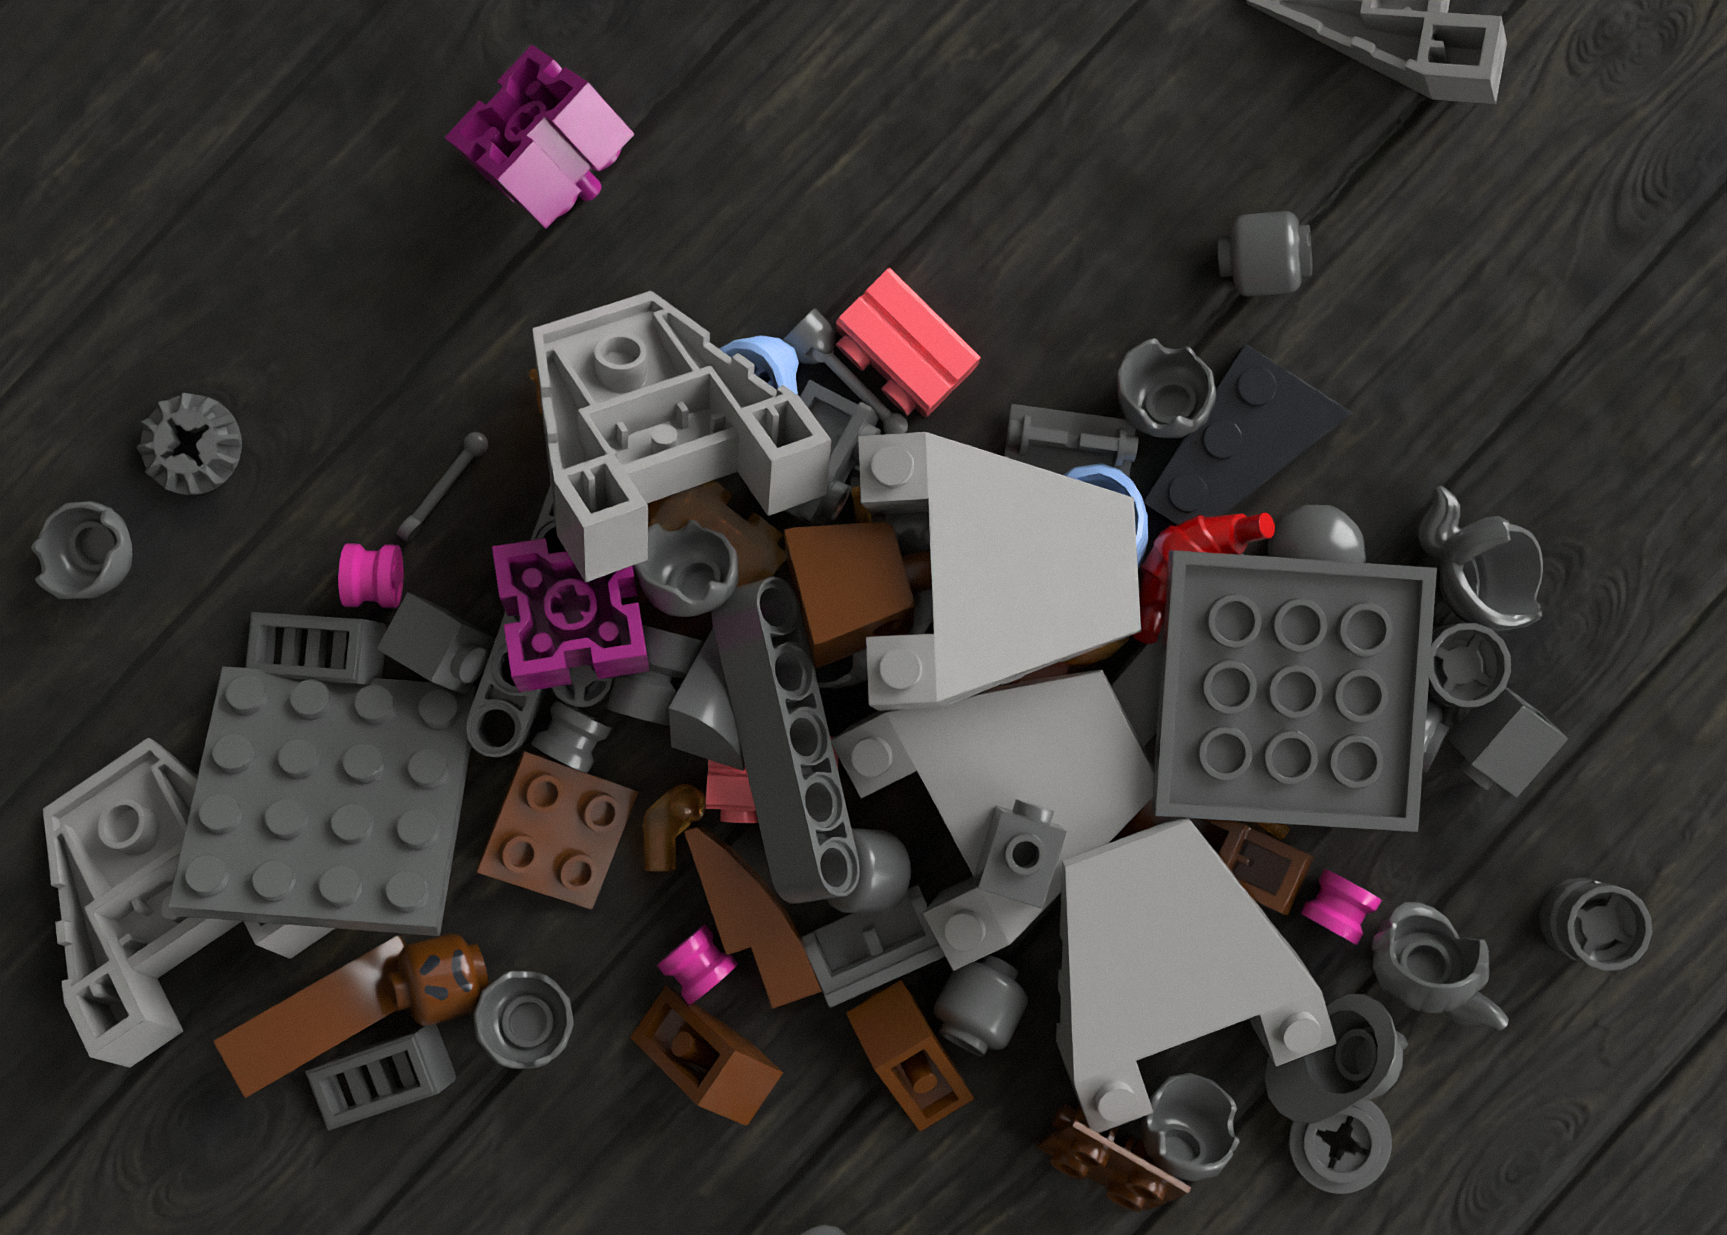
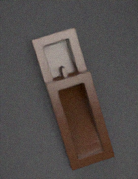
(1261, 864)
(752, 917)
(311, 1020)

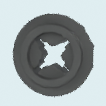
(218, 448)
(1350, 1168)

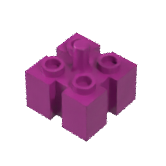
(541, 137)
(565, 618)

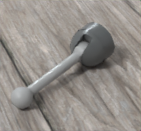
(815, 344)

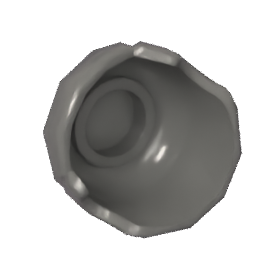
(1165, 390)
(1317, 534)
(83, 551)
(688, 569)
(523, 1020)
(1190, 1127)

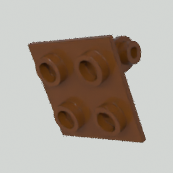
(556, 830)
(1128, 1175)

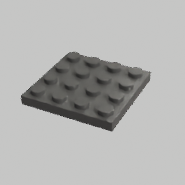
(1293, 691)
(326, 804)

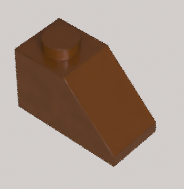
(909, 1055)
(706, 1057)

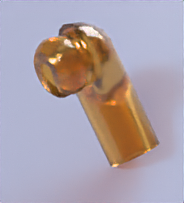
(666, 820)

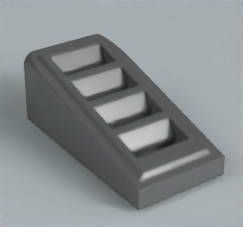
(353, 650)
(419, 1062)

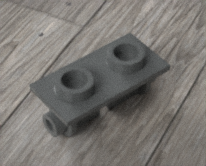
(1069, 439)

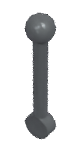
(474, 445)

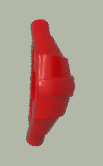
(1199, 534)

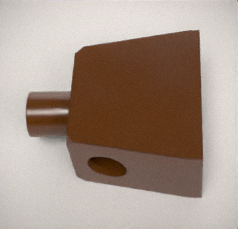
(853, 585)

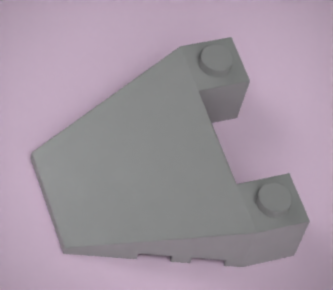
(1408, 41)
(653, 409)
(1019, 568)
(1032, 741)
(115, 867)
(1163, 954)

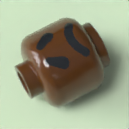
(438, 979)

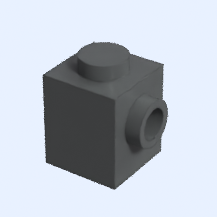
(437, 644)
(1506, 742)
(1020, 853)

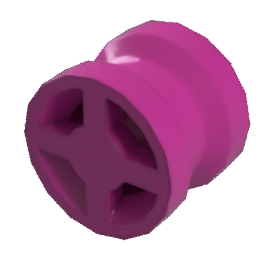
(371, 575)
(1340, 906)
(697, 964)

